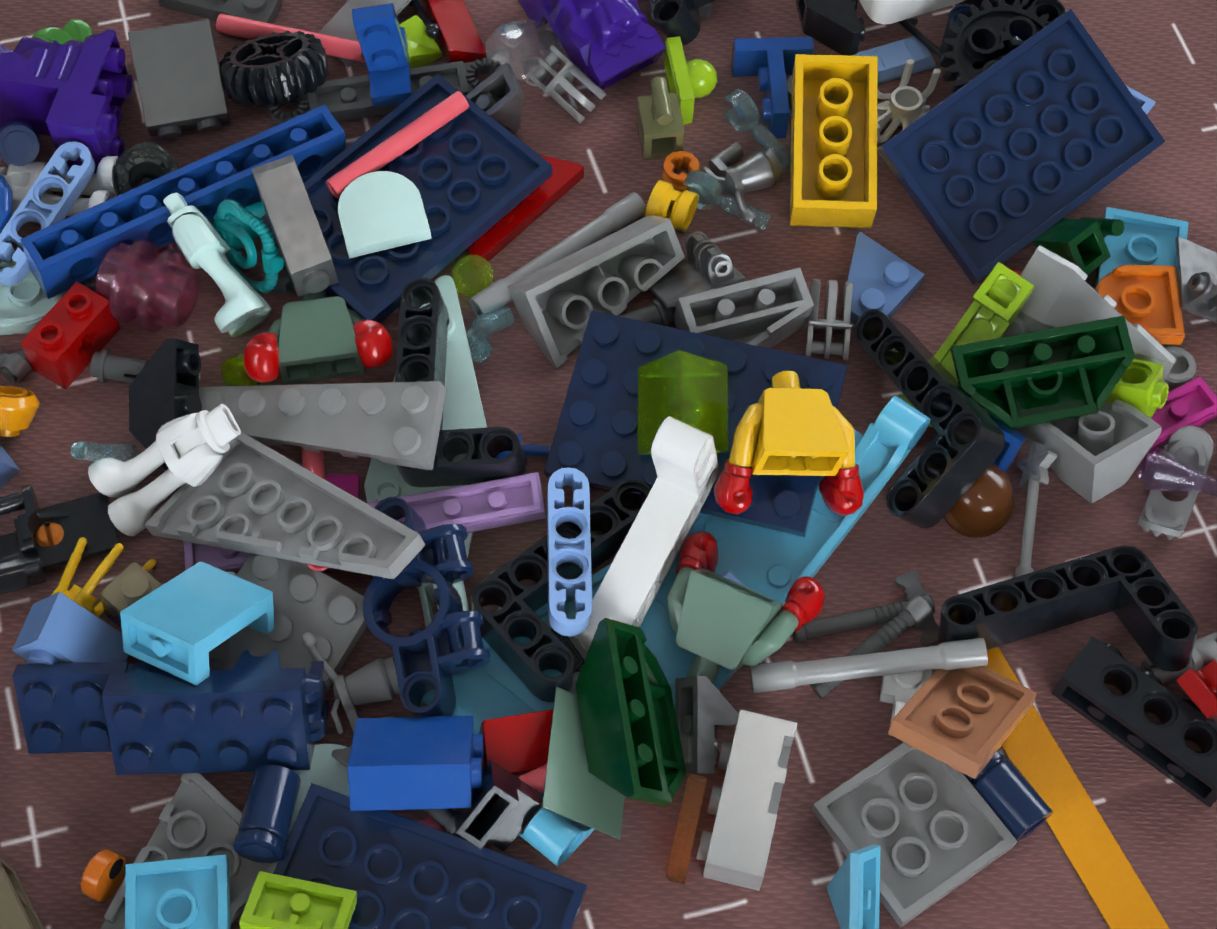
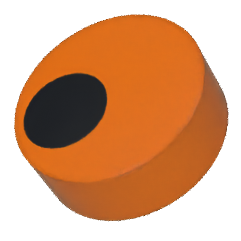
(103, 875)

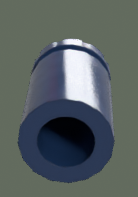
(19, 142)
(1011, 796)
(267, 814)

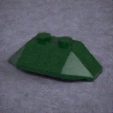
(1045, 372)
(629, 716)

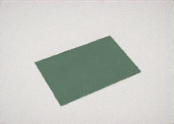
(568, 784)

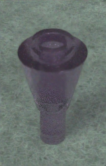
(1167, 472)

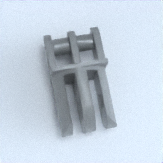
(562, 82)
(829, 323)

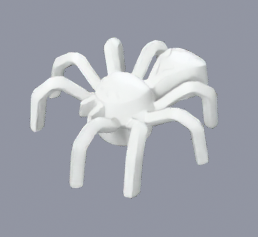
(904, 104)

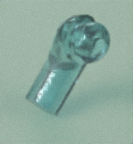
(482, 329)

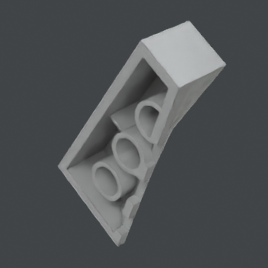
(597, 278)

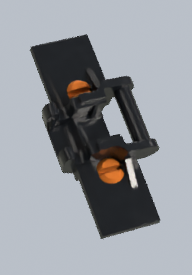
(49, 536)

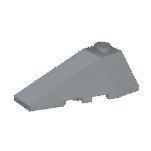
(1066, 299)
(1098, 449)

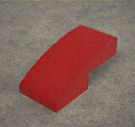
(1202, 688)

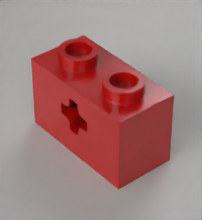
(70, 335)

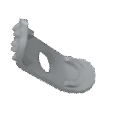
(1168, 517)

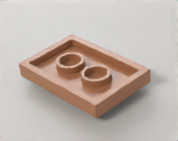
(962, 716)

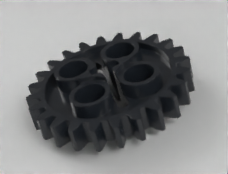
(989, 29)

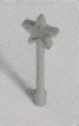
(1034, 473)

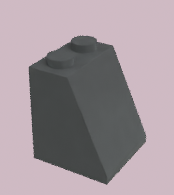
(179, 79)

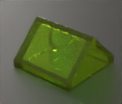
(686, 390)

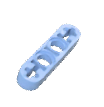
(34, 210)
(569, 550)

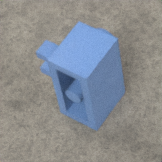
(67, 633)

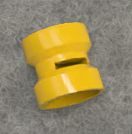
(672, 204)

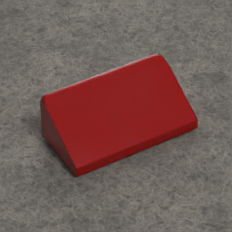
(458, 33)
(518, 741)

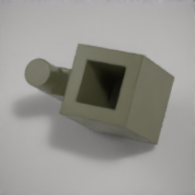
(659, 121)

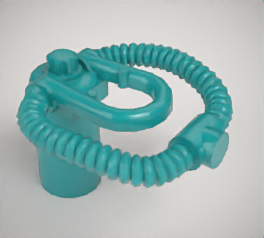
(240, 226)

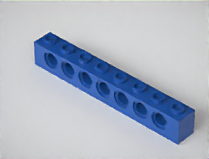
(78, 244)

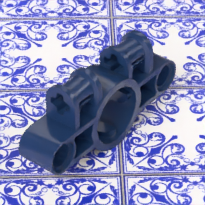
(452, 639)

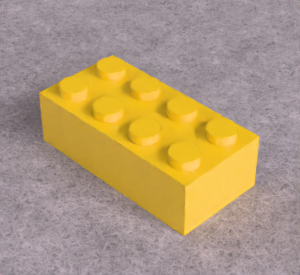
(834, 141)

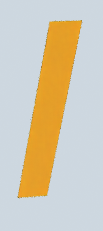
(1077, 821)

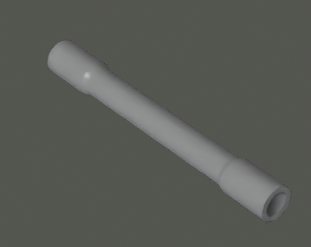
(612, 220)
(944, 656)

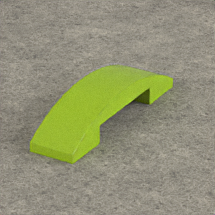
(989, 316)

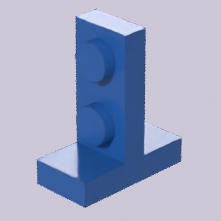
(385, 53)
(770, 61)

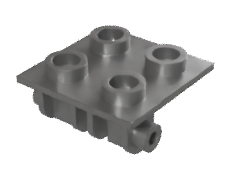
(701, 271)
(1197, 279)

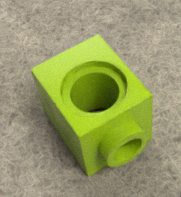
(1142, 387)

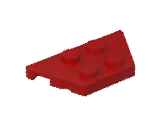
(564, 177)

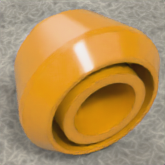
(16, 410)

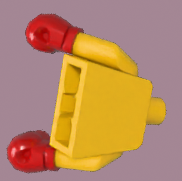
(792, 435)

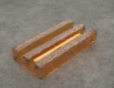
(686, 829)

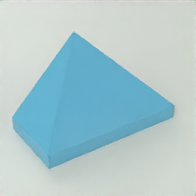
(856, 890)

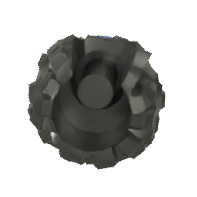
(141, 165)

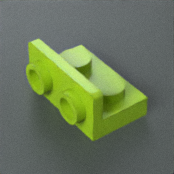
(296, 904)

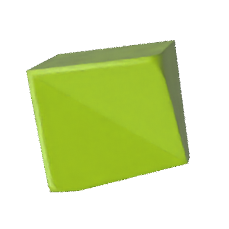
(421, 48)

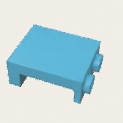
(191, 617)

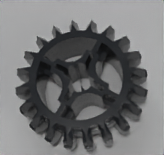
(274, 69)

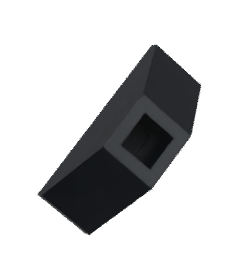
(832, 24)
(165, 390)

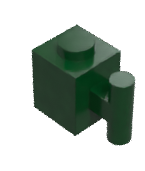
(1081, 240)

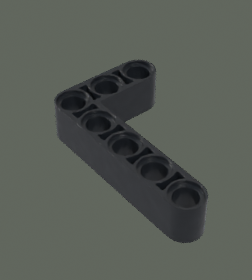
(429, 362)
(966, 434)
(1077, 590)
(521, 600)

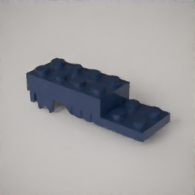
(170, 725)

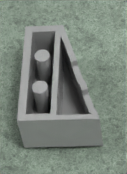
(751, 311)
(747, 801)

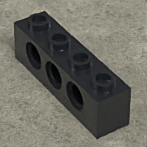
(1124, 717)

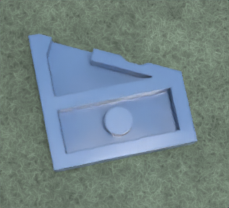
(880, 279)

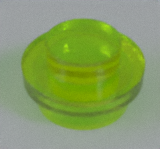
(472, 275)
(234, 372)

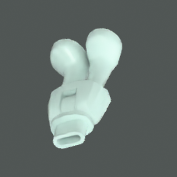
(207, 250)

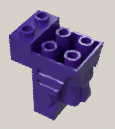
(600, 36)
(68, 90)

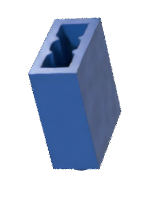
(414, 763)

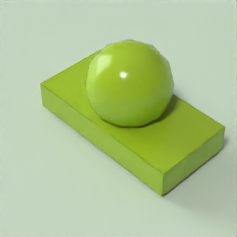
(689, 79)

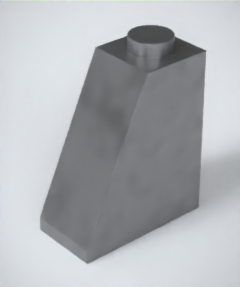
(295, 226)

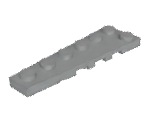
(370, 420)

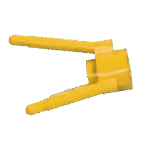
(83, 595)

